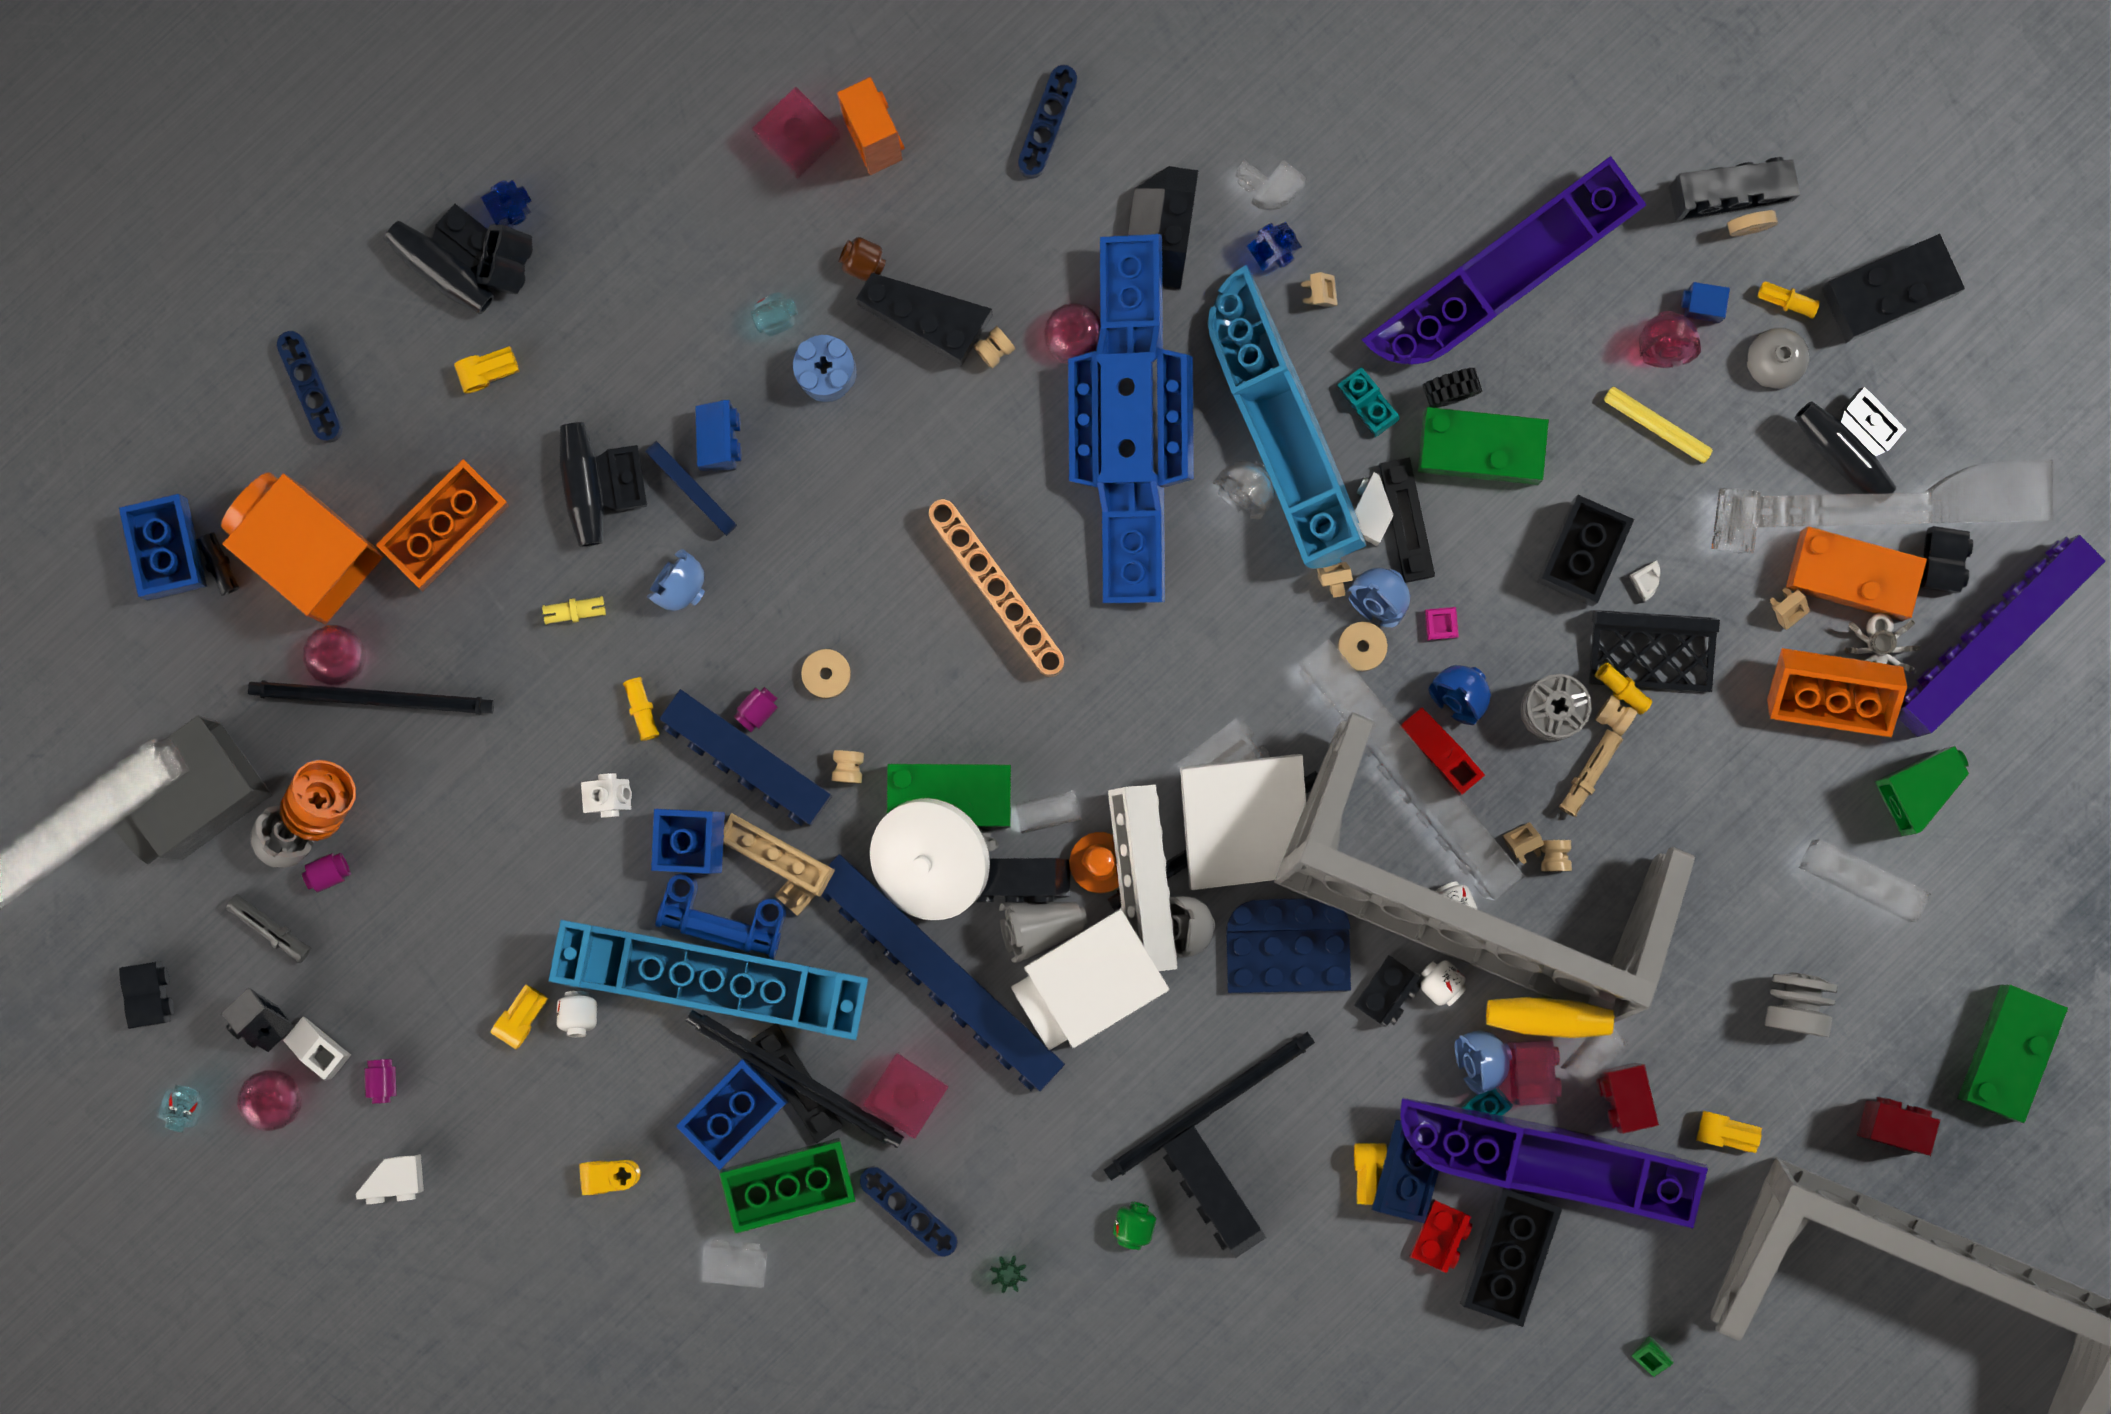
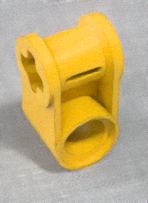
(603, 1176)

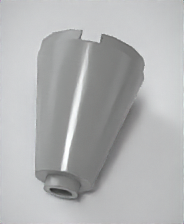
(1039, 926)

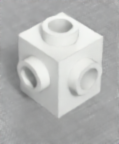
(606, 795)

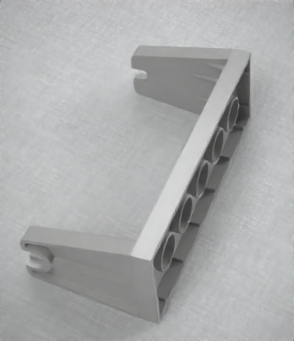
(1477, 938)
(1797, 1195)

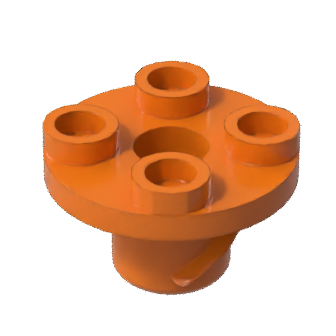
(1094, 863)

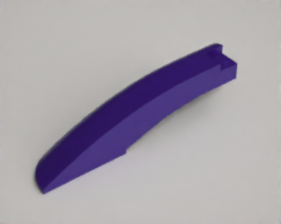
(1508, 267)
(1554, 1161)

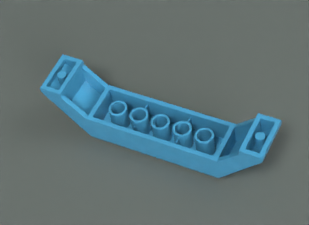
(708, 979)

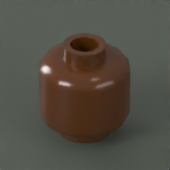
(862, 258)

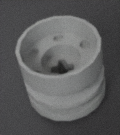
(1538, 712)
(1801, 1004)

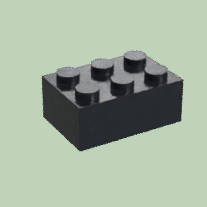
(1585, 550)

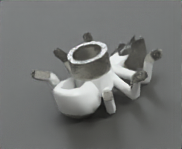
(1882, 640)

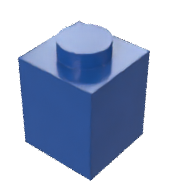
(1705, 302)

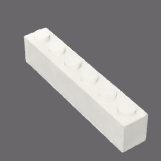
(1143, 870)

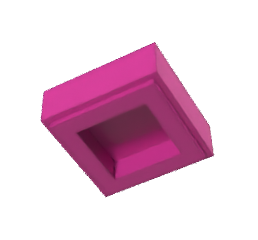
(1441, 623)

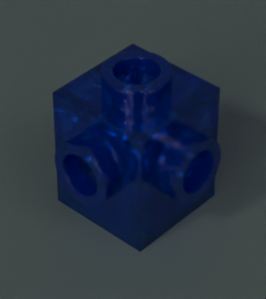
(500, 196)
(1274, 246)

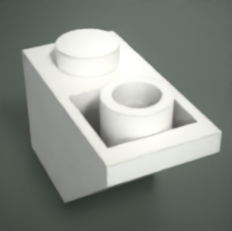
(1373, 509)
(316, 1049)
(394, 1177)

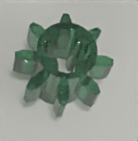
(1013, 1281)

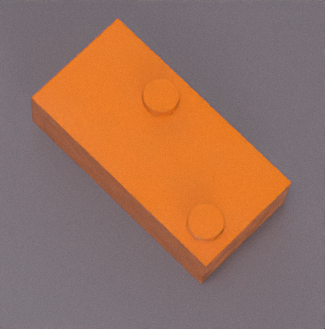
(870, 125)
(442, 525)
(1856, 573)
(1836, 692)

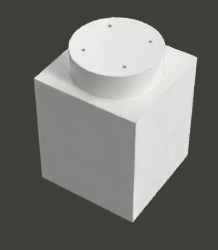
(1089, 983)

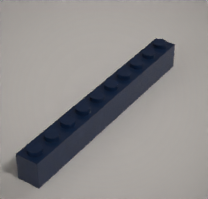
(942, 975)

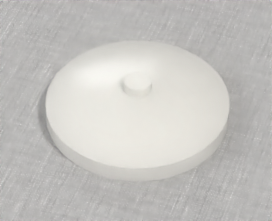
(929, 859)

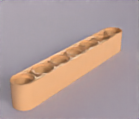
(994, 573)

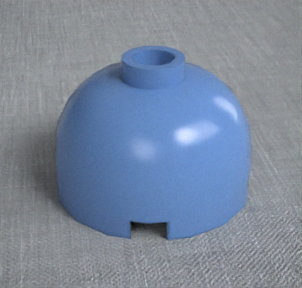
(678, 583)
(1380, 595)
(1484, 1059)

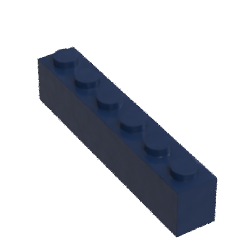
(745, 757)

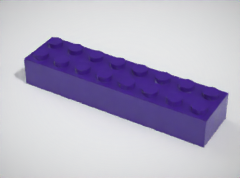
(1999, 634)

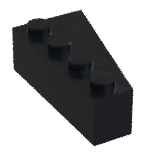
(1027, 878)
(1214, 1192)

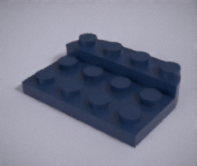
(1287, 947)

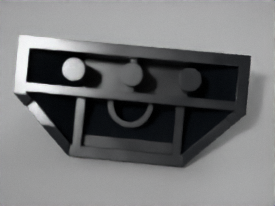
(1165, 208)

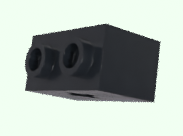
(257, 1020)

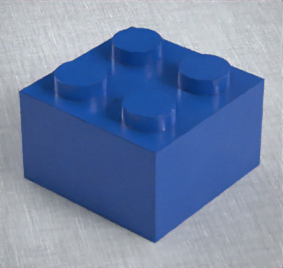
(688, 841)

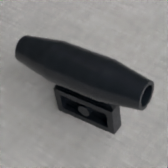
(447, 256)
(1854, 440)
(597, 482)

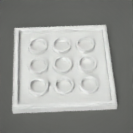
(1240, 818)

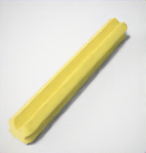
(1658, 425)

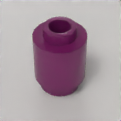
(756, 709)
(326, 872)
(380, 1080)

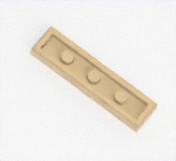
(776, 855)

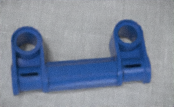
(717, 928)

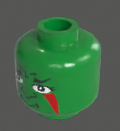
(1134, 1226)

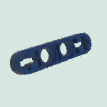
(1047, 121)
(312, 385)
(691, 488)
(905, 1214)

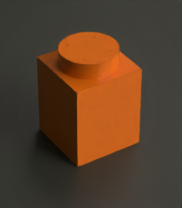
(298, 545)

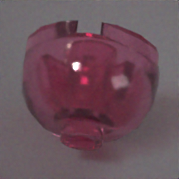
(1072, 331)
(1669, 339)
(334, 655)
(269, 1100)

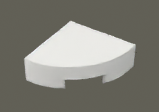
(1646, 580)

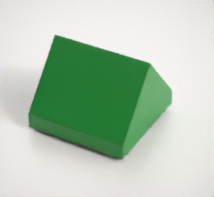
(1652, 1357)

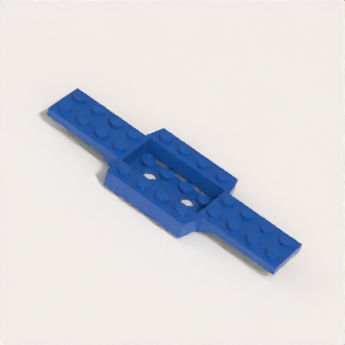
(1104, 418)

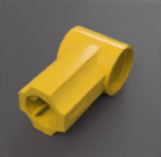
(477, 372)
(516, 1023)
(1721, 1131)
(1368, 1163)

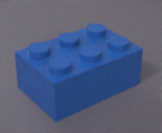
(162, 547)
(731, 1114)

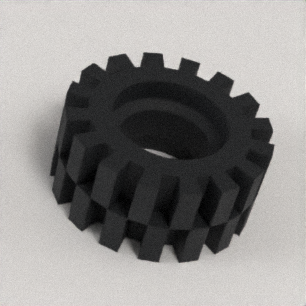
(1452, 387)

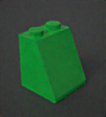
(1922, 788)

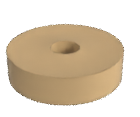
(1752, 223)
(1376, 645)
(826, 687)

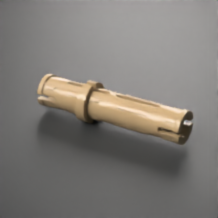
(1590, 774)

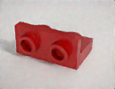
(1441, 1236)

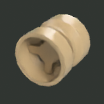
(989, 352)
(1616, 715)
(847, 767)
(1556, 856)

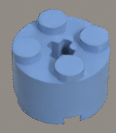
(839, 377)

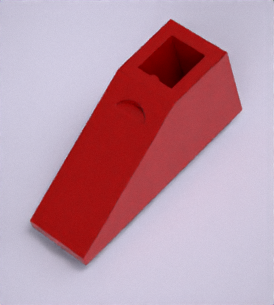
(1443, 751)

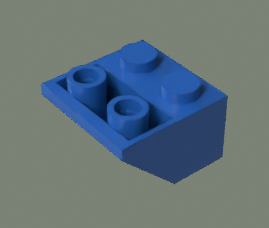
(716, 436)

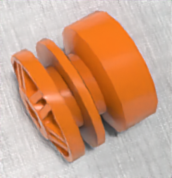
(317, 800)

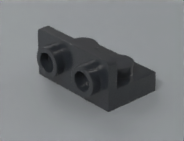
(1388, 991)

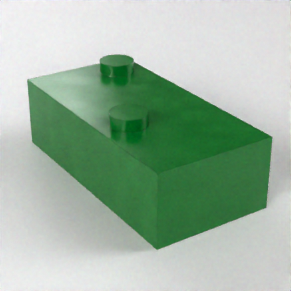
(1483, 446)
(975, 789)
(2012, 1053)
(787, 1185)

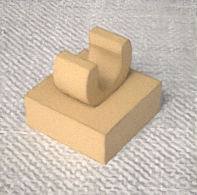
(1322, 290)
(1334, 577)
(1790, 609)
(1524, 841)
(794, 897)

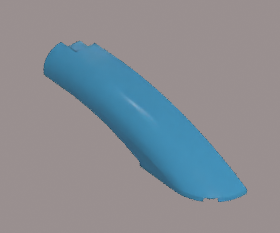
(1282, 423)

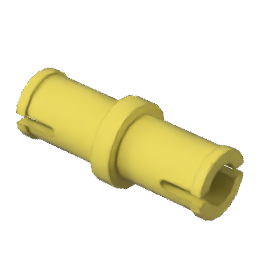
(574, 610)

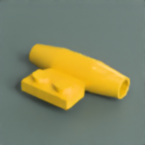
(1549, 1017)

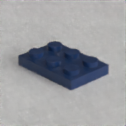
(1405, 1181)

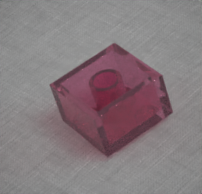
(796, 132)
(1534, 1072)
(906, 1095)

